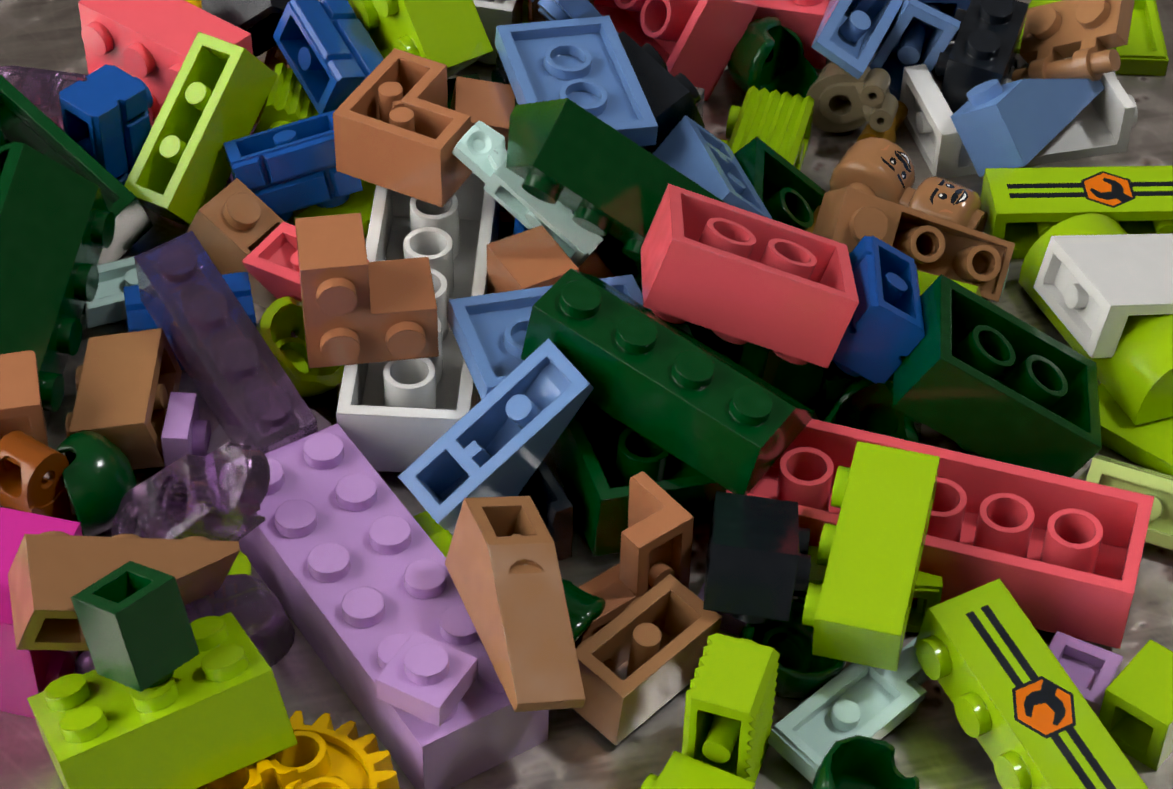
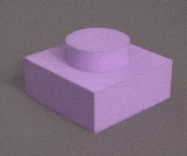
(183, 429)
(1087, 665)
(426, 678)

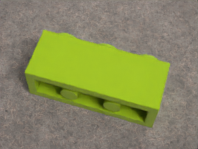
(208, 104)
(872, 555)

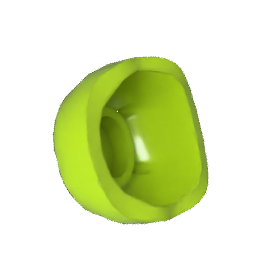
(275, 327)

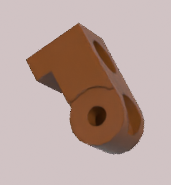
(33, 477)

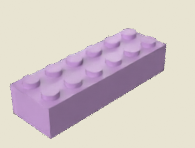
(358, 585)

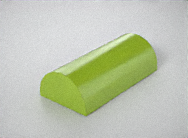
(1142, 365)

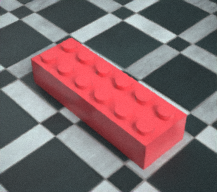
(1052, 539)

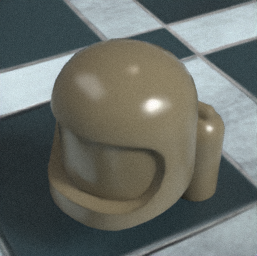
(849, 102)

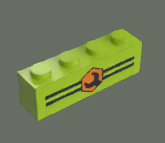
(1032, 200)
(1017, 696)

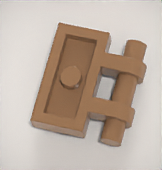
(1077, 31)

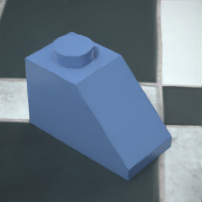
(913, 39)

